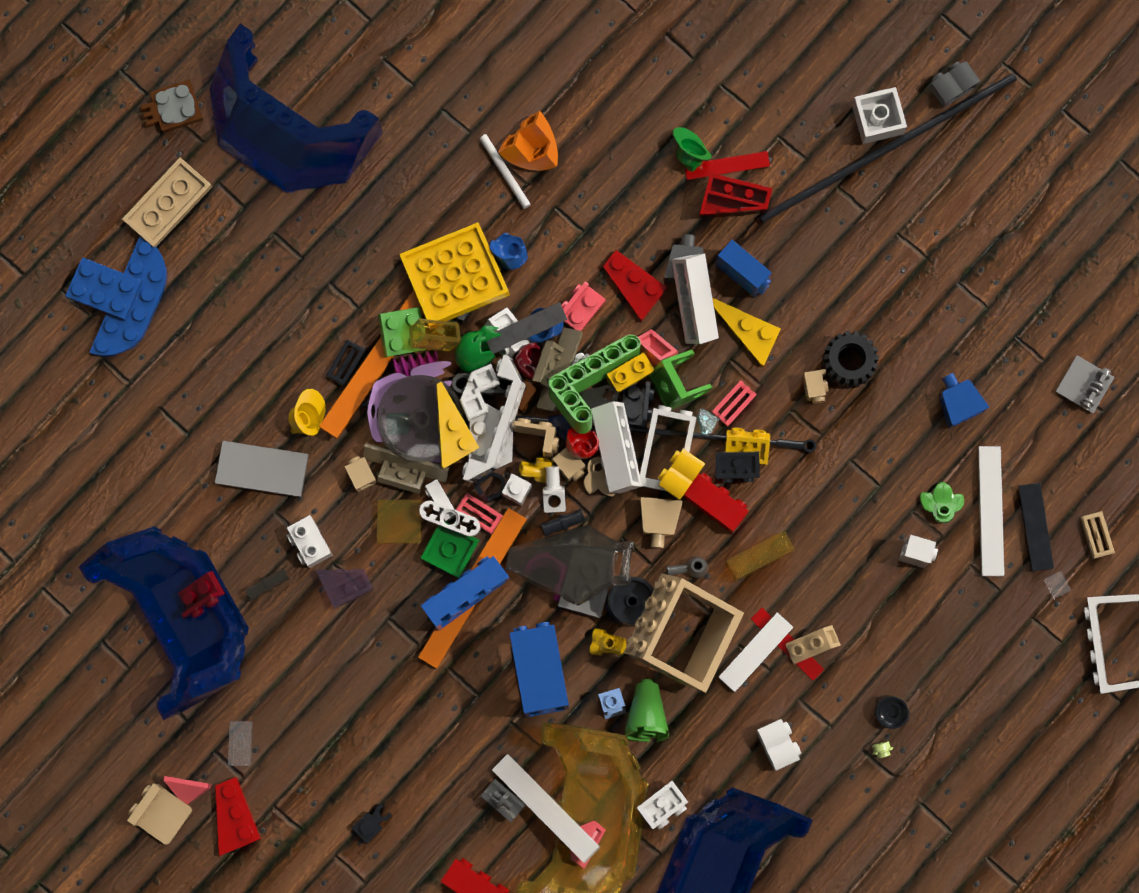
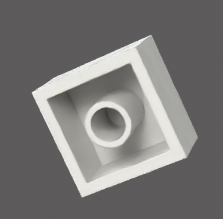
(879, 115)

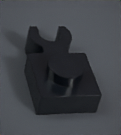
(369, 825)

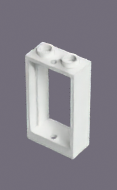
(664, 411)

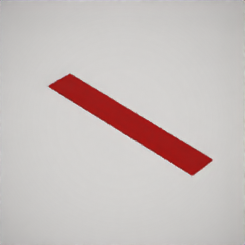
(730, 165)
(808, 666)

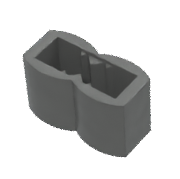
(954, 83)

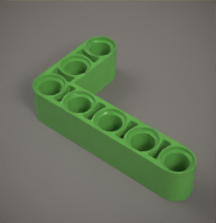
(588, 377)

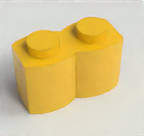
(681, 473)

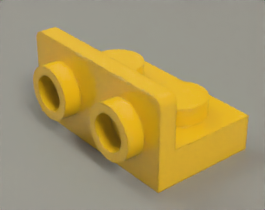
(630, 372)
(740, 440)

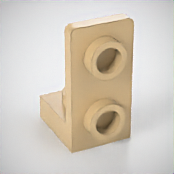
(813, 644)

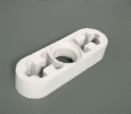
(432, 518)

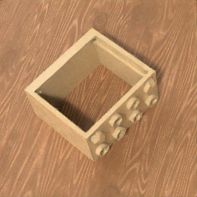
(711, 645)

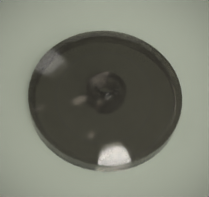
(409, 418)

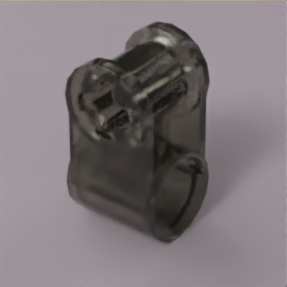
(594, 396)

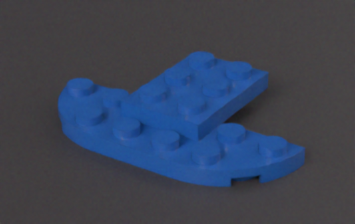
(125, 297)

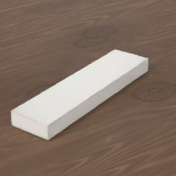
(755, 652)

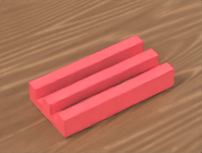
(746, 389)
(494, 523)

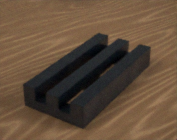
(352, 368)

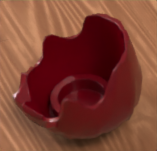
(528, 359)

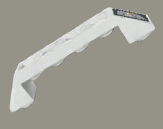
(475, 469)

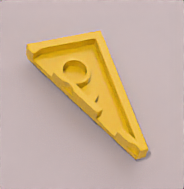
(753, 332)
(455, 436)

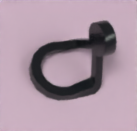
(491, 498)

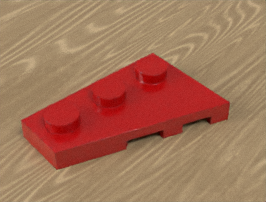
(634, 283)
(234, 817)

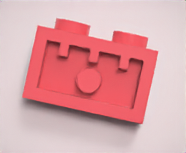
(582, 306)

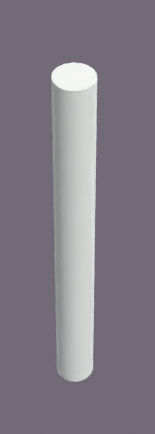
(505, 171)

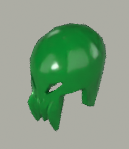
(473, 349)

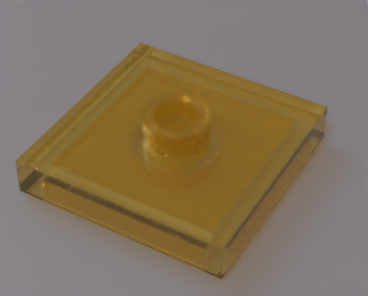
(399, 522)

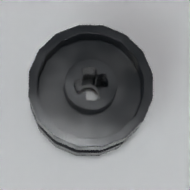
(617, 601)

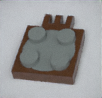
(172, 107)

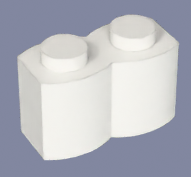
(778, 744)

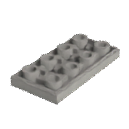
(261, 469)

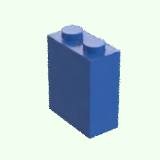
(744, 269)

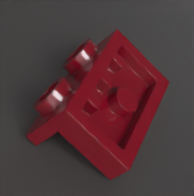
(201, 594)

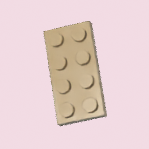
(167, 202)

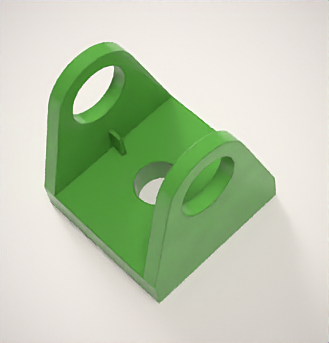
(669, 384)

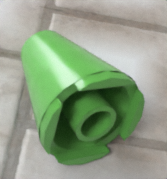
(647, 714)

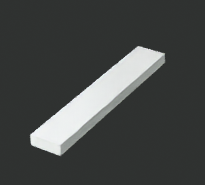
(990, 511)
(546, 808)

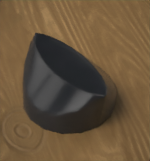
(892, 711)

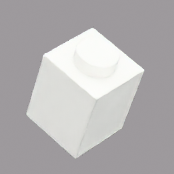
(516, 489)

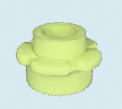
(882, 749)

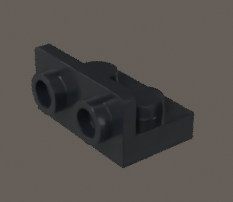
(636, 404)
(737, 465)

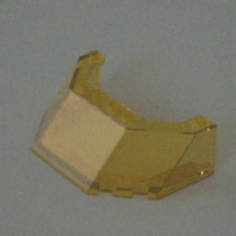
(599, 787)

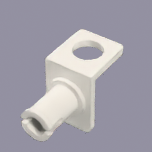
(553, 488)

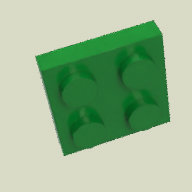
(449, 551)

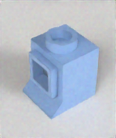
(612, 703)

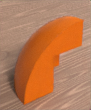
(532, 145)

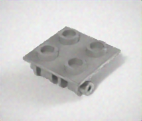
(1085, 384)

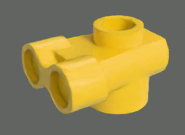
(535, 470)
(606, 643)

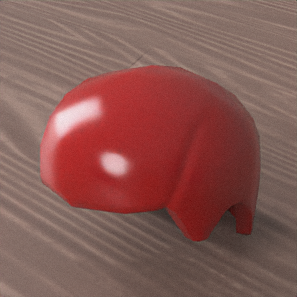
(581, 444)

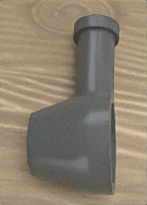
(689, 568)

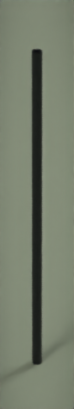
(887, 148)

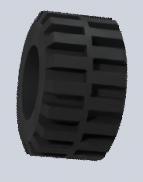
(862, 347)

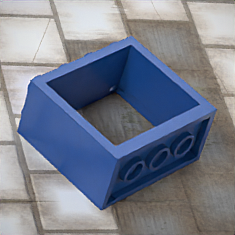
(539, 669)

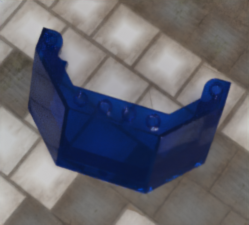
(276, 138)
(201, 649)
(727, 842)

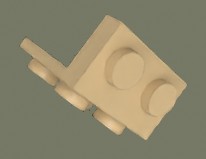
(544, 429)
(159, 813)

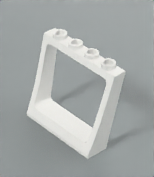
(1094, 635)

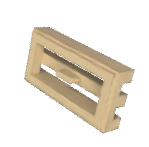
(1110, 550)

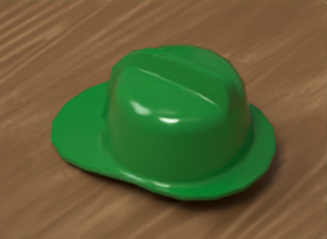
(690, 149)

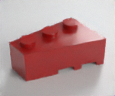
(733, 196)

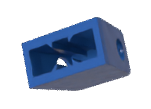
(960, 401)

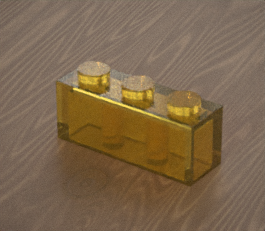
(759, 556)

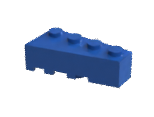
(465, 592)

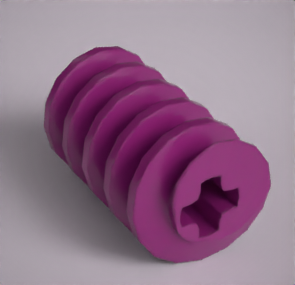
(405, 367)

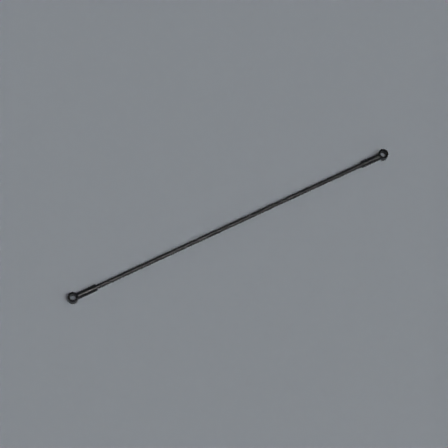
(780, 443)

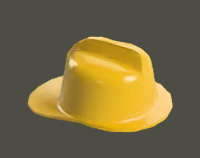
(307, 413)

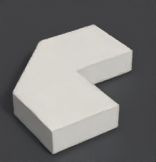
(478, 382)

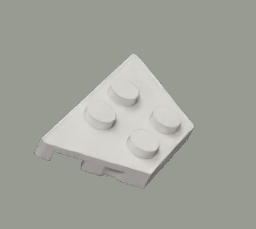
(482, 430)

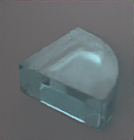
(706, 421)

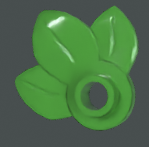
(942, 499)

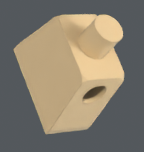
(659, 519)

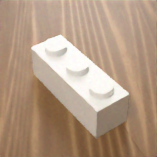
(438, 495)

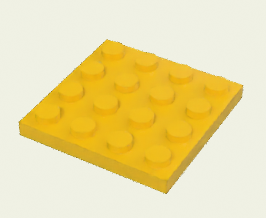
(454, 274)

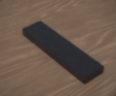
(1035, 527)

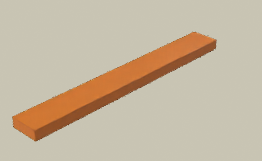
(361, 384)
(497, 546)

